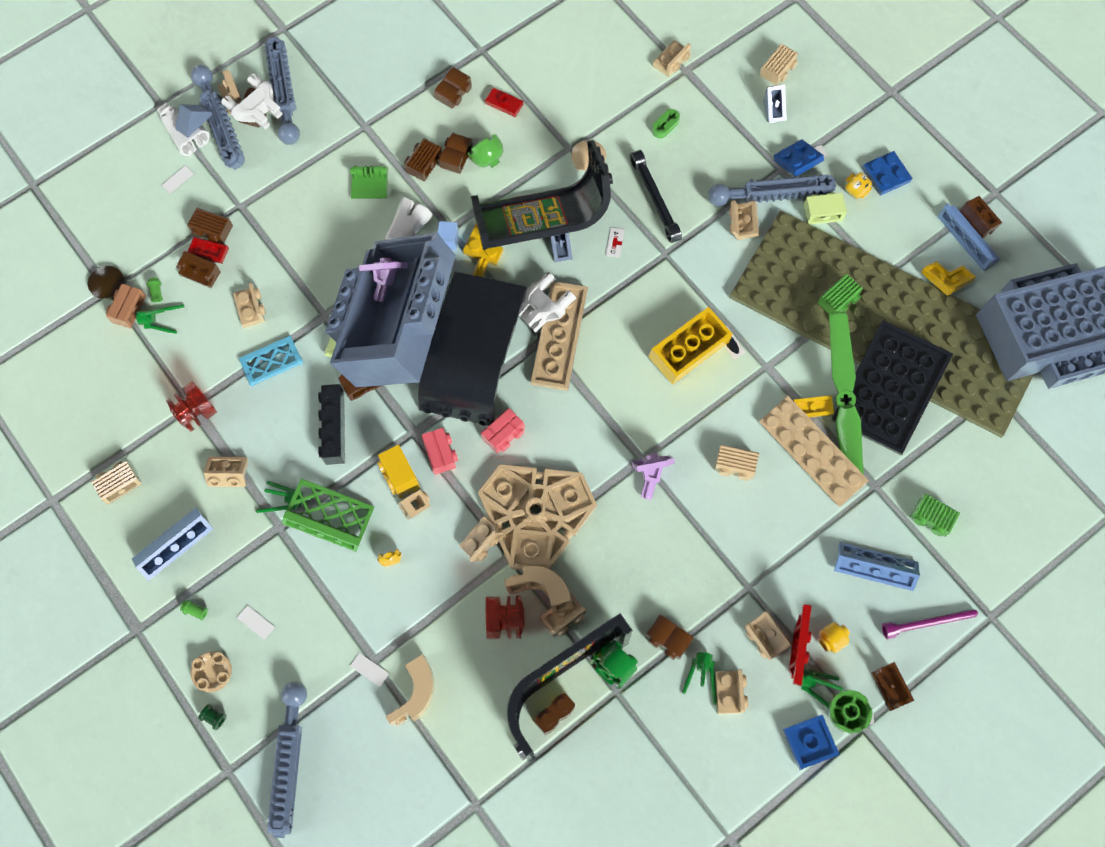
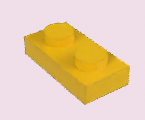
(816, 406)

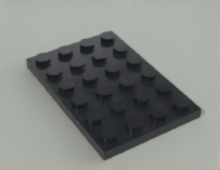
(895, 385)

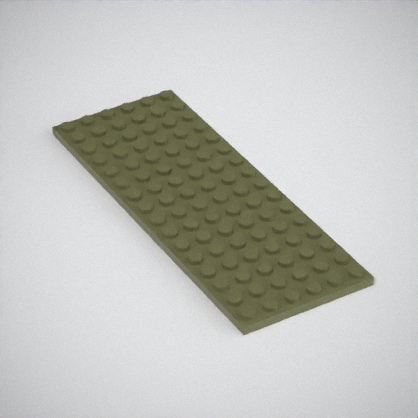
(803, 262)

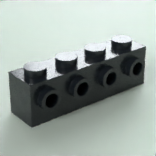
(332, 424)

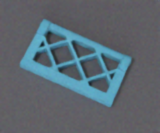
(272, 347)

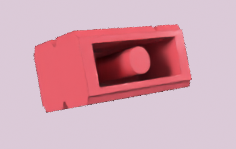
(503, 431)
(439, 451)

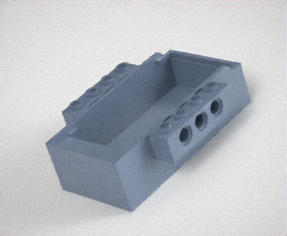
(1049, 325)
(390, 338)

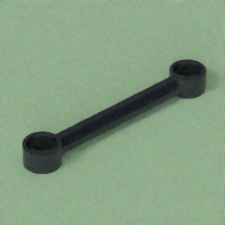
(671, 229)

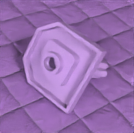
(384, 275)
(651, 469)

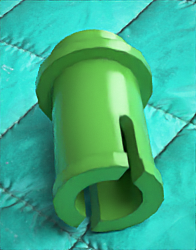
(155, 290)
(193, 609)

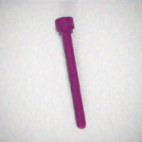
(891, 629)

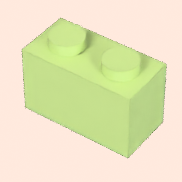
(825, 208)

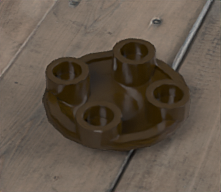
(105, 281)

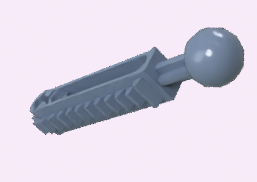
(282, 88)
(219, 121)
(773, 189)
(286, 763)

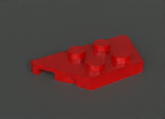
(801, 637)

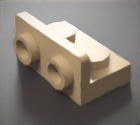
(672, 58)
(229, 88)
(249, 307)
(226, 471)
(481, 539)
(731, 692)

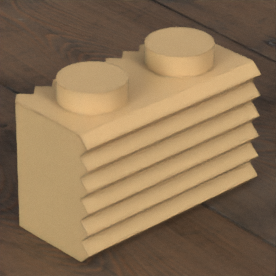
(779, 64)
(736, 462)
(116, 482)

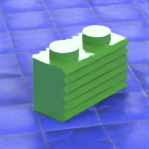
(840, 295)
(934, 515)

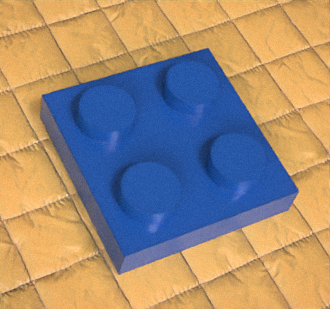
(798, 157)
(887, 173)
(811, 742)

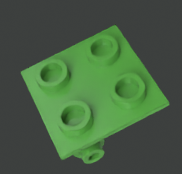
(369, 182)

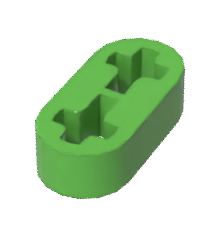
(663, 121)

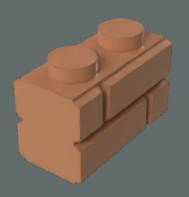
(125, 305)

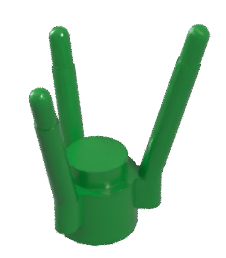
(147, 317)
(287, 499)
(703, 663)
(810, 679)

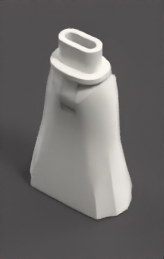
(168, 116)
(408, 219)

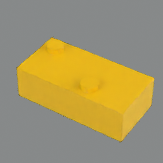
(690, 345)

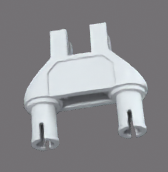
(255, 105)
(539, 308)

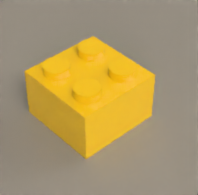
(396, 467)

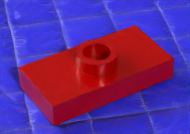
(504, 102)
(208, 250)

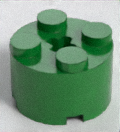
(614, 664)

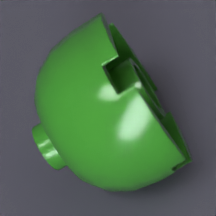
(487, 152)
(850, 711)

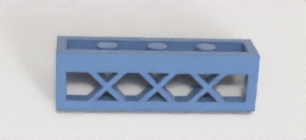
(968, 237)
(876, 568)

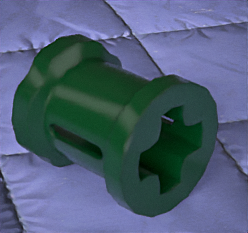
(212, 717)

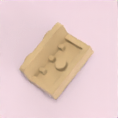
(744, 220)
(559, 622)
(768, 636)

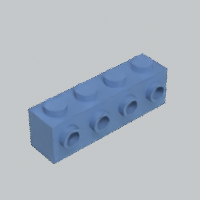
(172, 544)

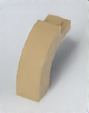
(545, 580)
(422, 693)

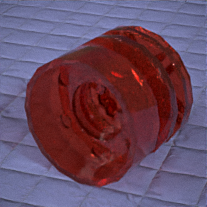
(191, 406)
(504, 617)

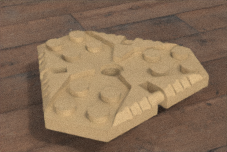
(532, 537)

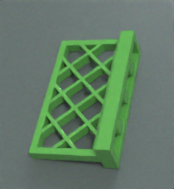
(320, 529)

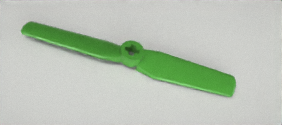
(843, 375)

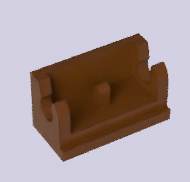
(980, 216)
(198, 269)
(892, 686)

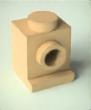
(422, 500)

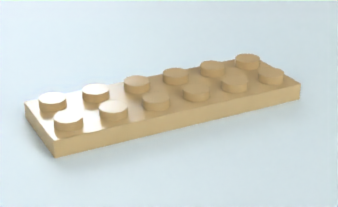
(559, 340)
(814, 451)

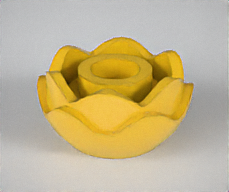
(389, 558)

